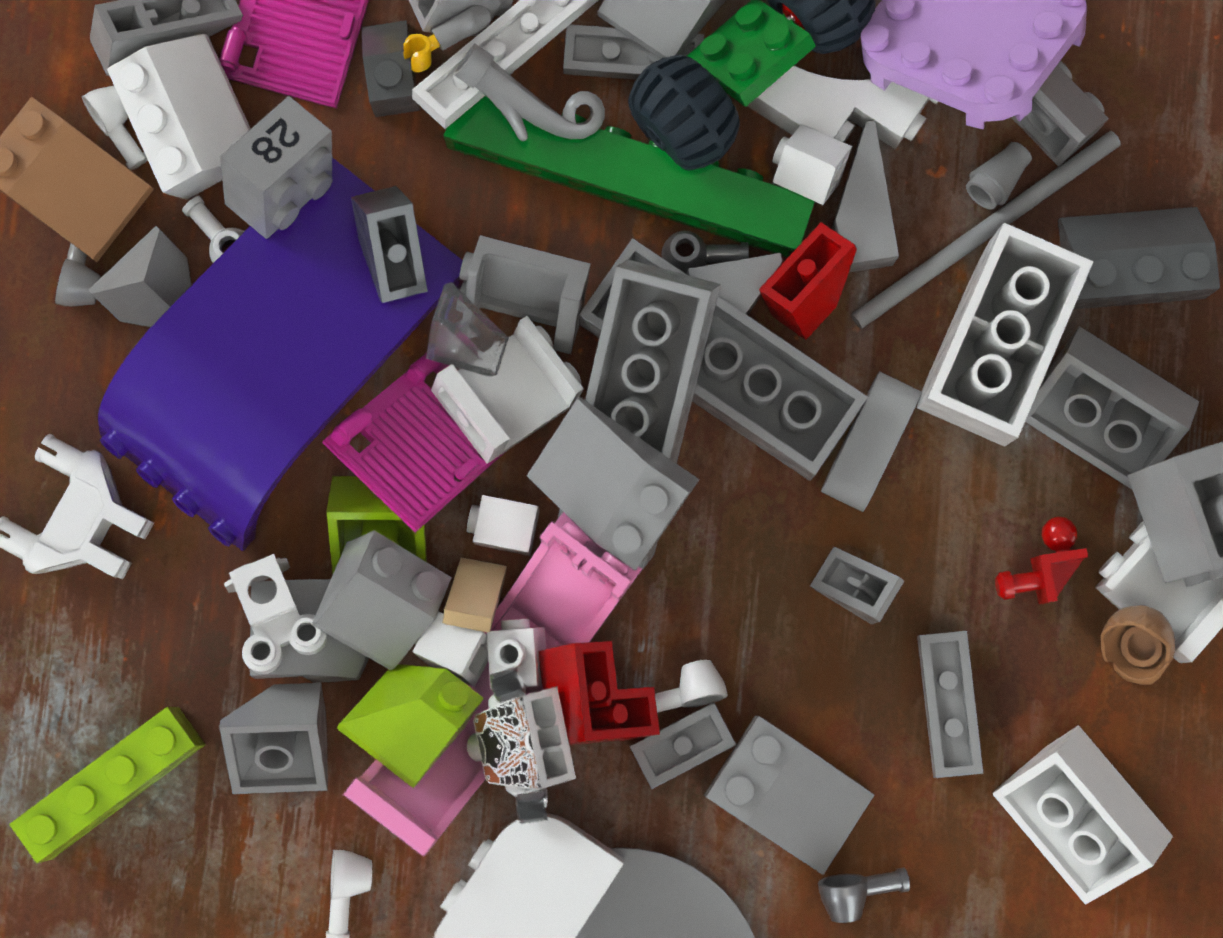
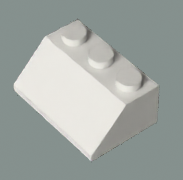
(180, 111)
(1083, 816)

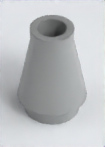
(997, 177)

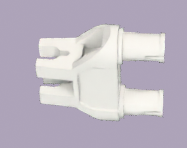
(79, 519)

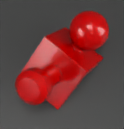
(1049, 570)

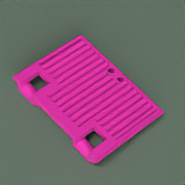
(296, 46)
(412, 448)

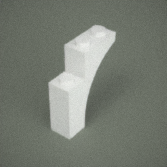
(831, 102)

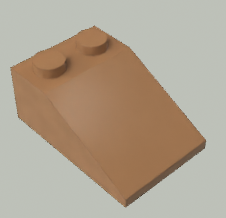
(67, 180)

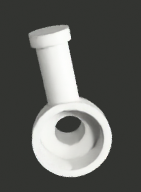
(110, 116)
(210, 226)
(698, 687)
(349, 877)

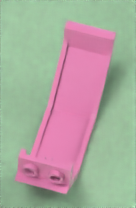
(567, 590)

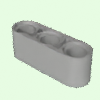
(871, 441)

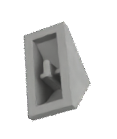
(740, 278)
(857, 585)

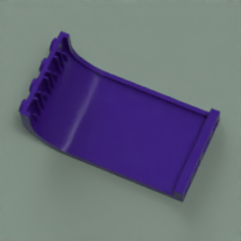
(261, 360)

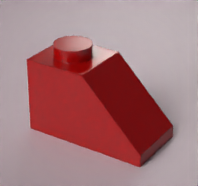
(810, 281)

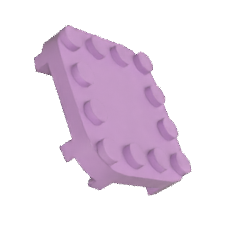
(972, 52)

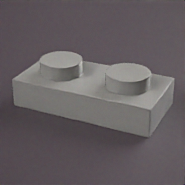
(682, 745)

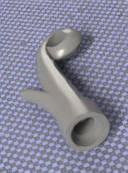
(517, 102)

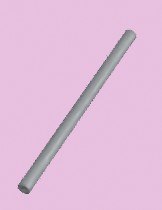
(985, 229)

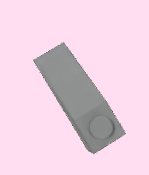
(130, 25)
(865, 207)

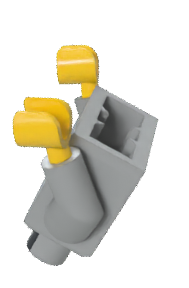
(449, 23)

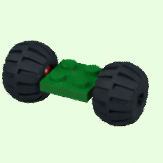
(685, 98)

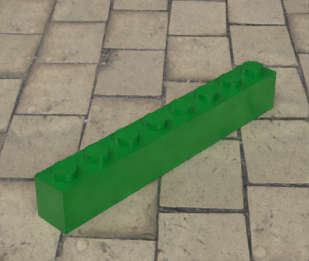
(640, 177)

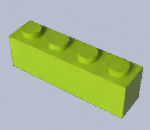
(107, 784)

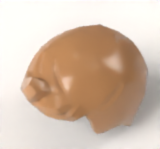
(1138, 643)

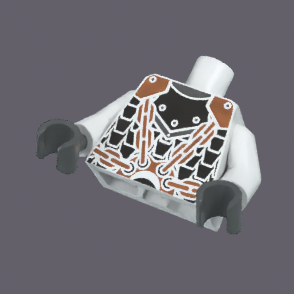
(522, 743)

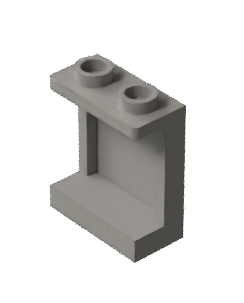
(527, 284)

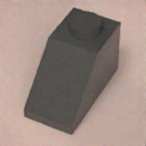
(386, 70)
(390, 242)

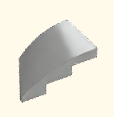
(330, 664)

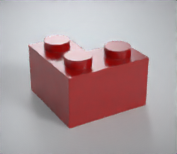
(590, 698)

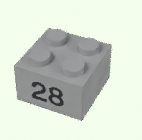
(277, 168)

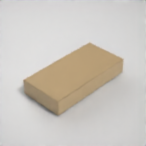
(474, 595)

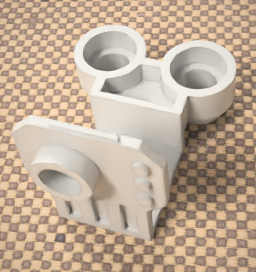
(275, 621)

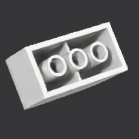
(1004, 335)
(531, 883)

